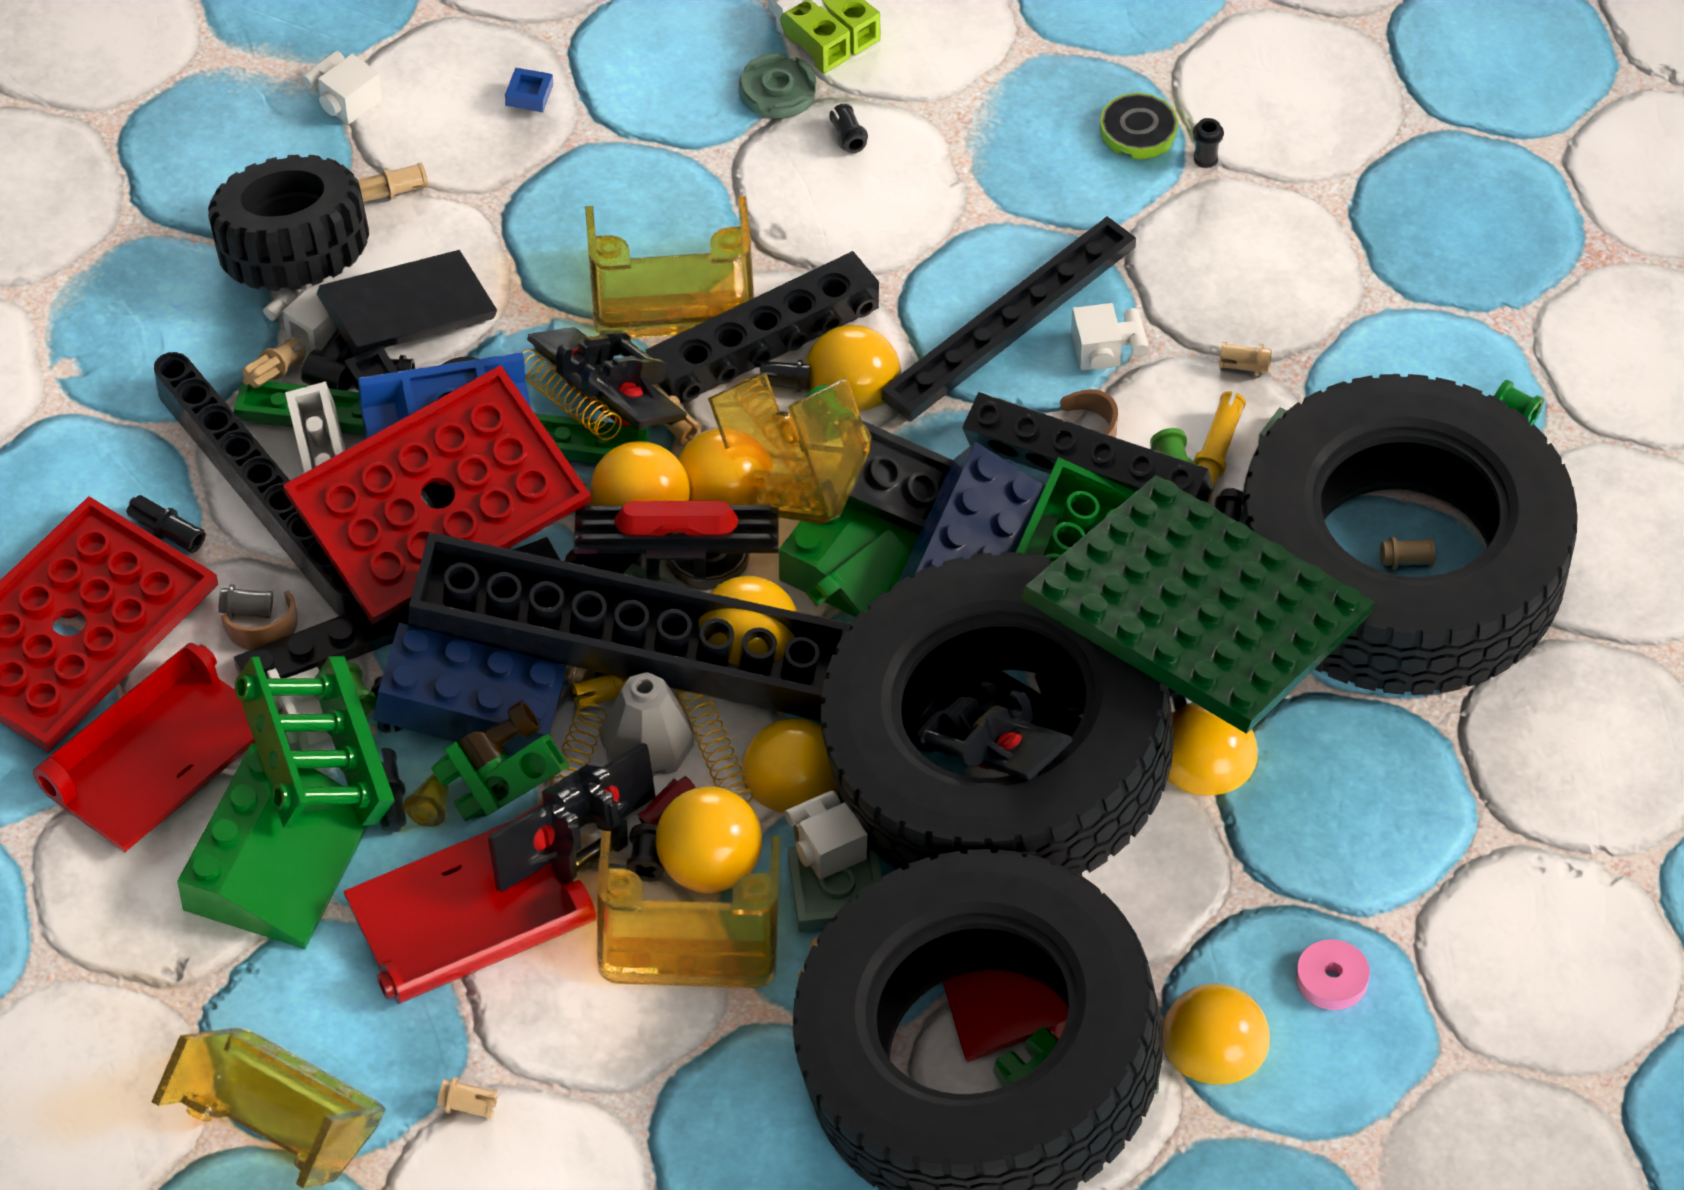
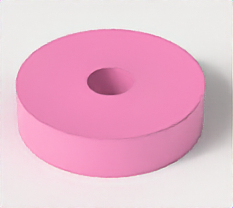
(1327, 991)

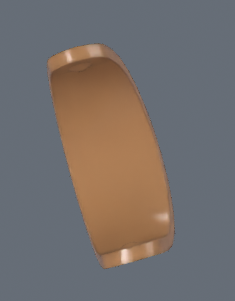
(1094, 401)
(255, 637)

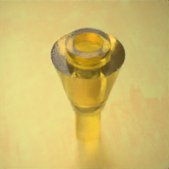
(428, 803)

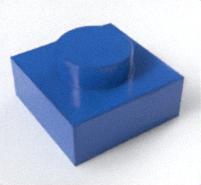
(529, 89)

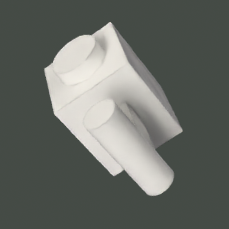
(345, 86)
(303, 316)
(1100, 337)
(827, 834)

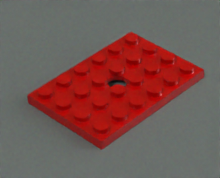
(478, 442)
(125, 589)

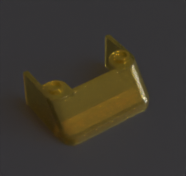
(668, 291)
(805, 455)
(687, 939)
(273, 1095)

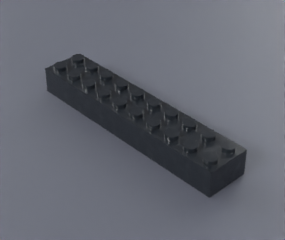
(617, 624)

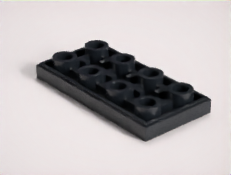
(406, 302)

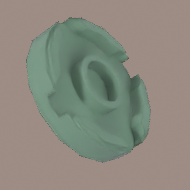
(777, 86)

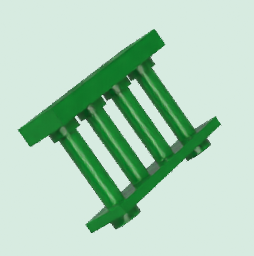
(344, 722)

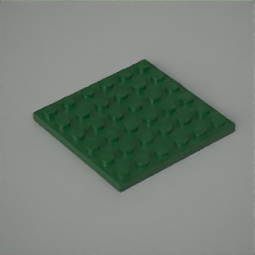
(1199, 602)

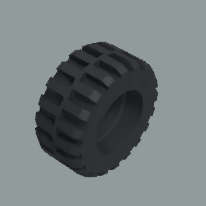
(288, 222)

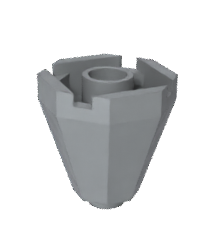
(650, 715)

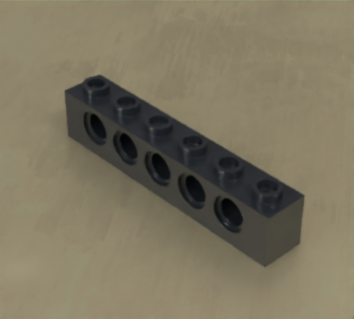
(766, 327)
(1040, 439)

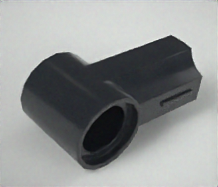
(328, 364)

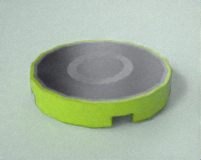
(1138, 125)

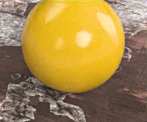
(854, 355)
(714, 473)
(638, 474)
(757, 591)
(1209, 752)
(787, 764)
(708, 839)
(1215, 1034)

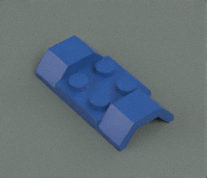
(399, 394)

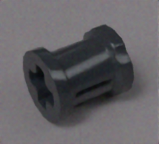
(644, 855)

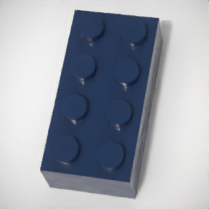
(977, 511)
(463, 686)

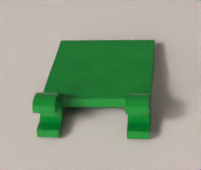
(865, 574)

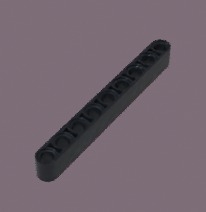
(247, 470)

